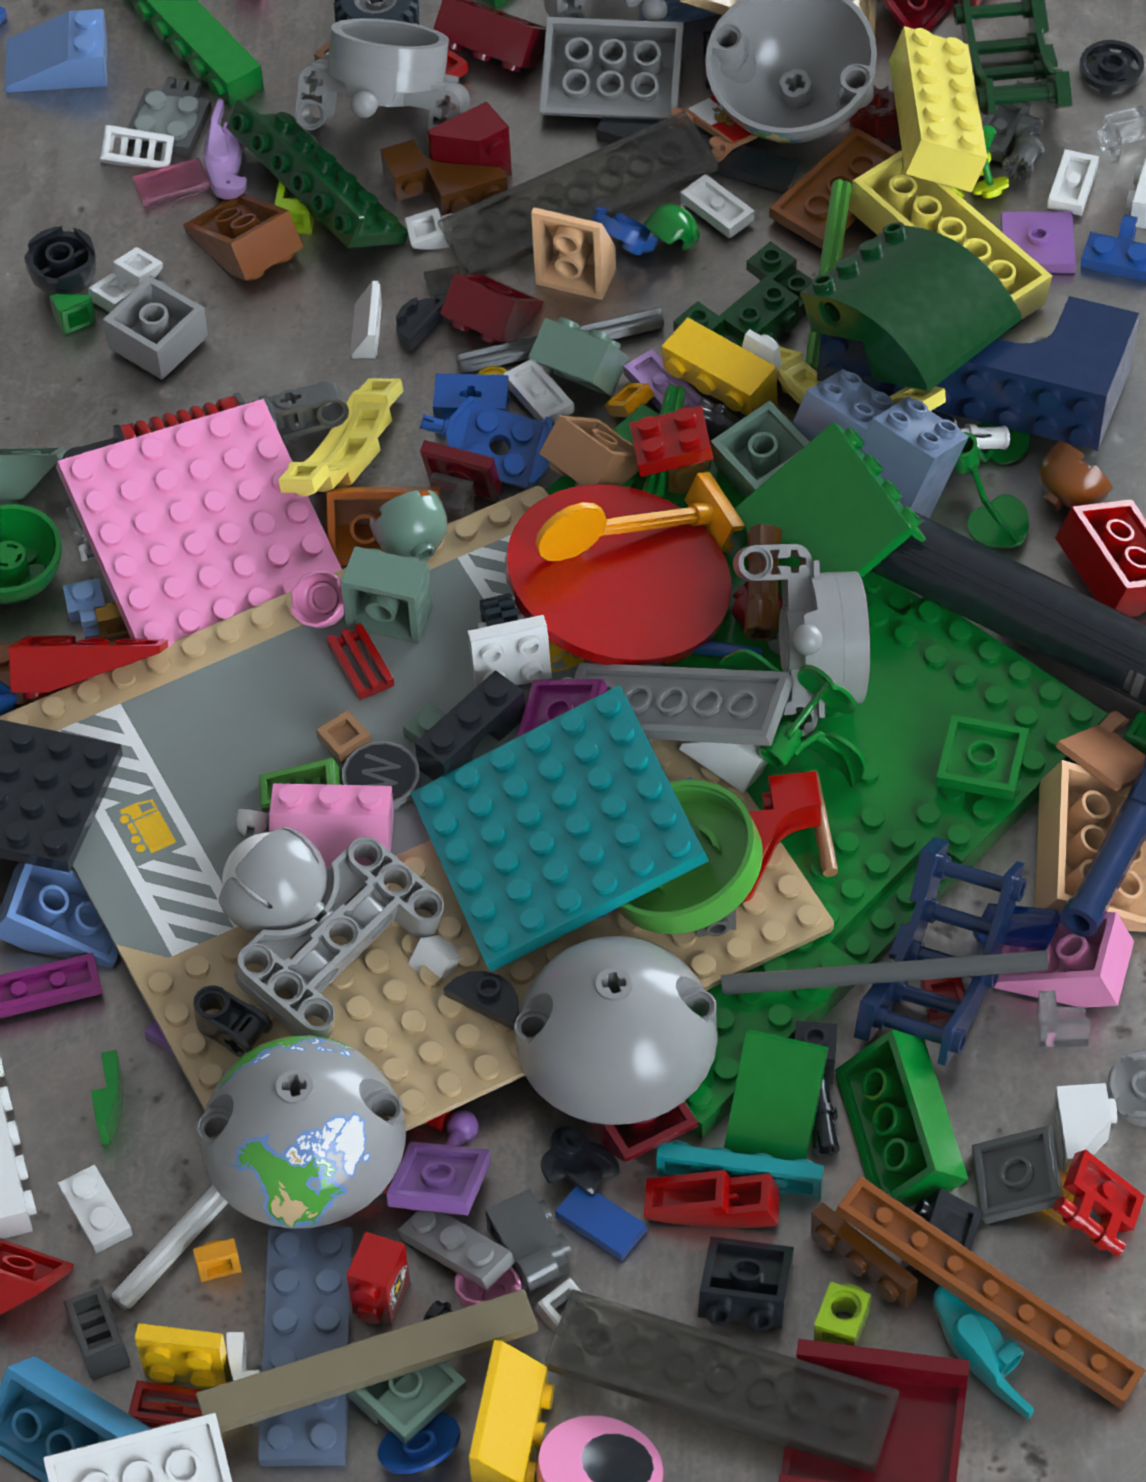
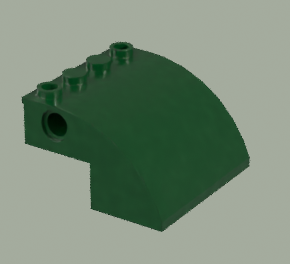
(913, 303)

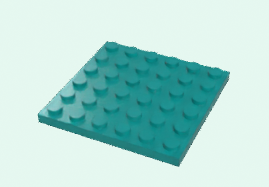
(557, 828)

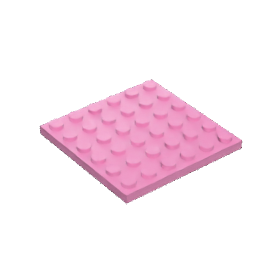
(195, 521)

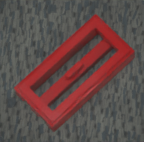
(349, 638)
(167, 1408)

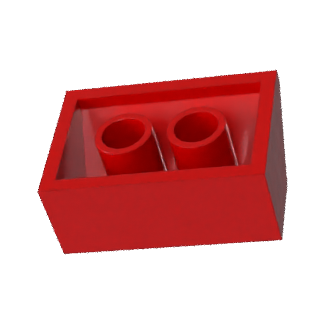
(1109, 552)

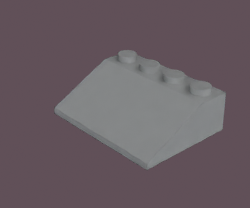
(612, 68)

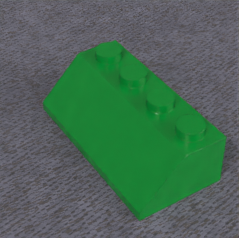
(900, 1119)

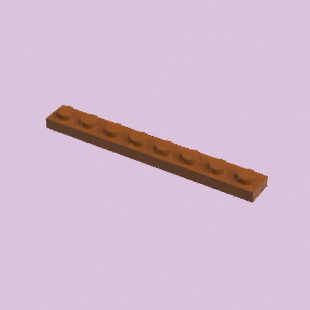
(990, 1292)

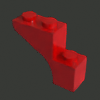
(788, 806)

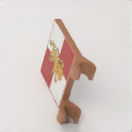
(725, 132)

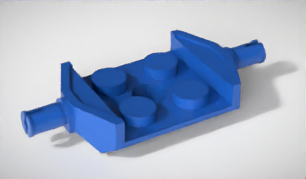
(476, 426)

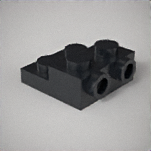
(745, 1283)

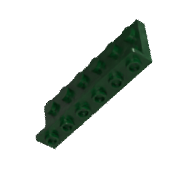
(315, 178)

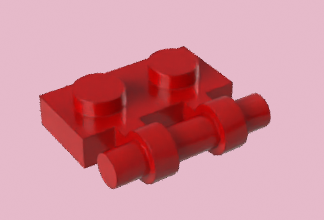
(1106, 1194)

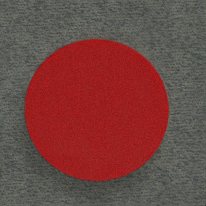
(630, 593)

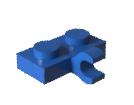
(1117, 254)

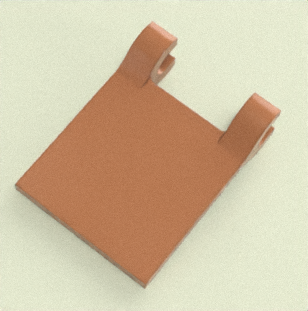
(1105, 752)

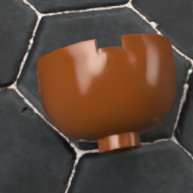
(1070, 479)

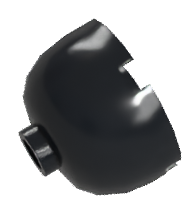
(61, 260)

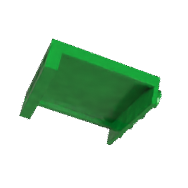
(833, 505)

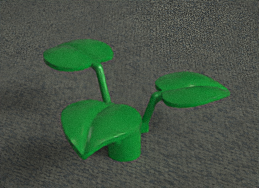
(1005, 519)
(787, 736)

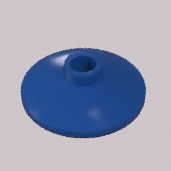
(424, 1450)

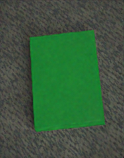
(775, 1096)

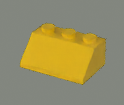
(719, 368)
(510, 1417)

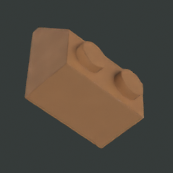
(589, 452)

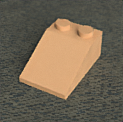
(572, 254)

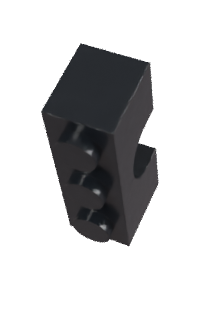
(490, 708)

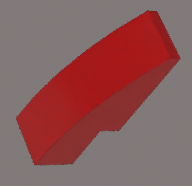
(713, 1200)

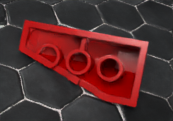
(55, 661)

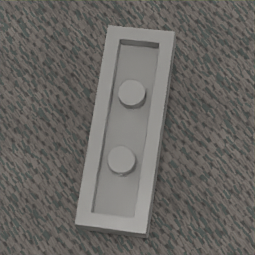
(457, 1246)

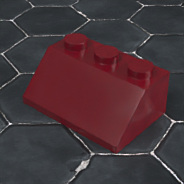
(491, 33)

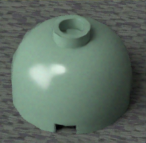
(411, 525)

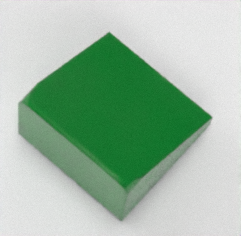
(72, 311)

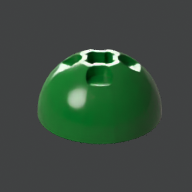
(27, 552)

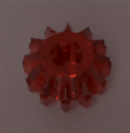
(879, 116)

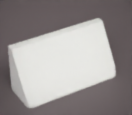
(367, 323)

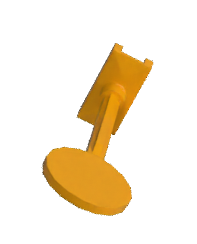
(582, 524)

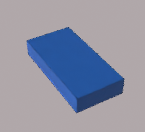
(601, 1222)

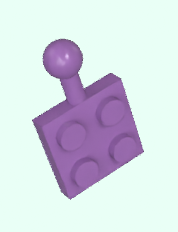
(442, 1175)

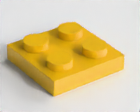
(182, 1355)

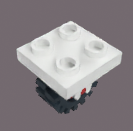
(509, 643)

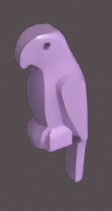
(223, 158)

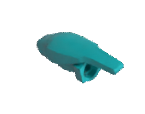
(980, 1342)

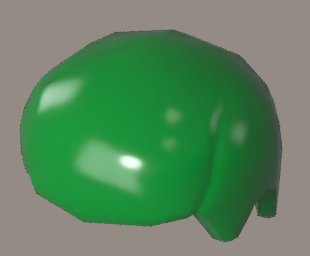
(673, 223)

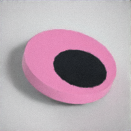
(598, 1452)

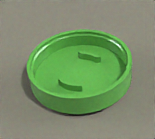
(716, 886)

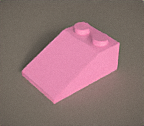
(1079, 968)

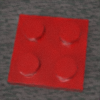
(671, 440)

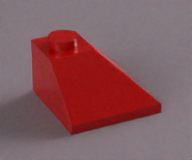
(26, 1273)

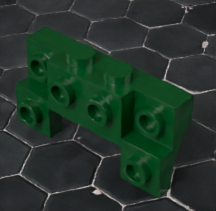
(767, 308)

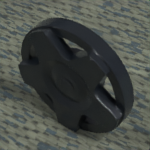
(1111, 70)

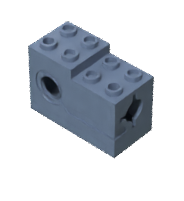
(904, 437)

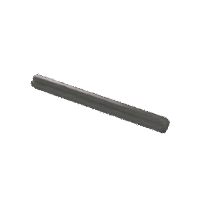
(520, 349)

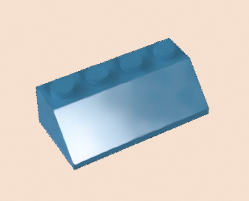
(53, 1414)

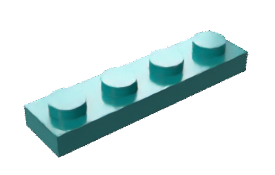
(794, 1177)

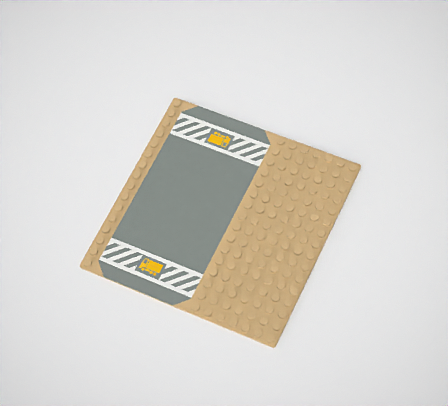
(248, 704)

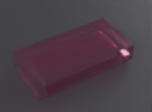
(171, 183)

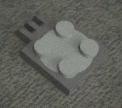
(172, 113)

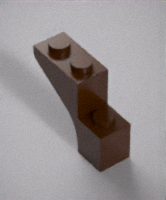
(449, 184)

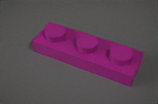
(49, 985)

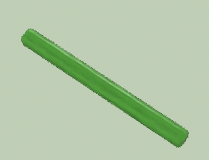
(831, 249)

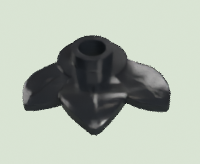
(578, 1160)

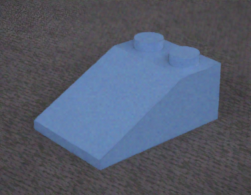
(59, 54)
(53, 916)

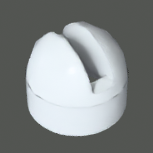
(253, 819)

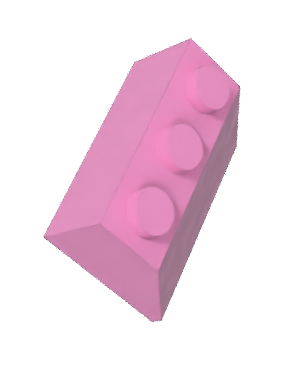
(334, 815)

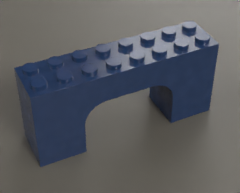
(1041, 388)

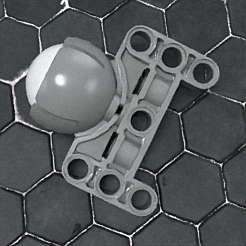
(295, 904)

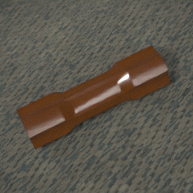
(762, 596)

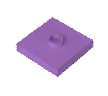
(1044, 237)

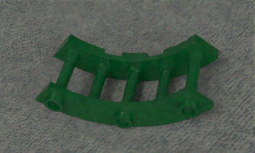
(1052, 84)

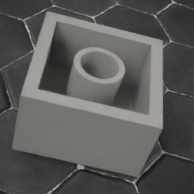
(155, 327)

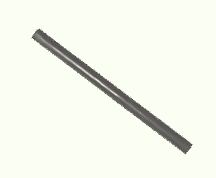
(884, 972)

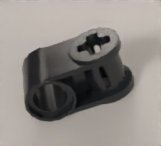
(235, 1025)

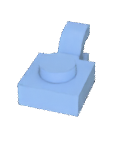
(81, 602)

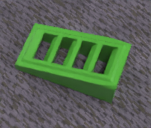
(312, 772)

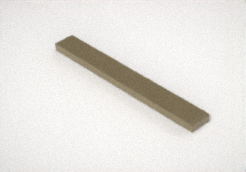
(369, 1361)

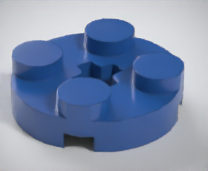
(634, 234)

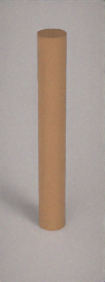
(824, 839)

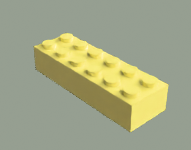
(937, 109)
(891, 196)

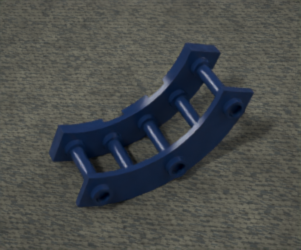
(876, 1005)

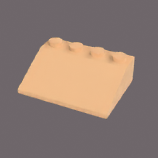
(1071, 827)

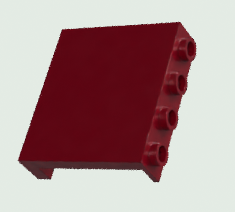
(925, 1424)

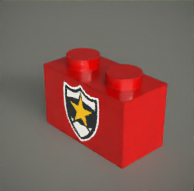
(378, 1279)

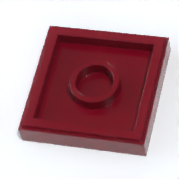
(463, 465)

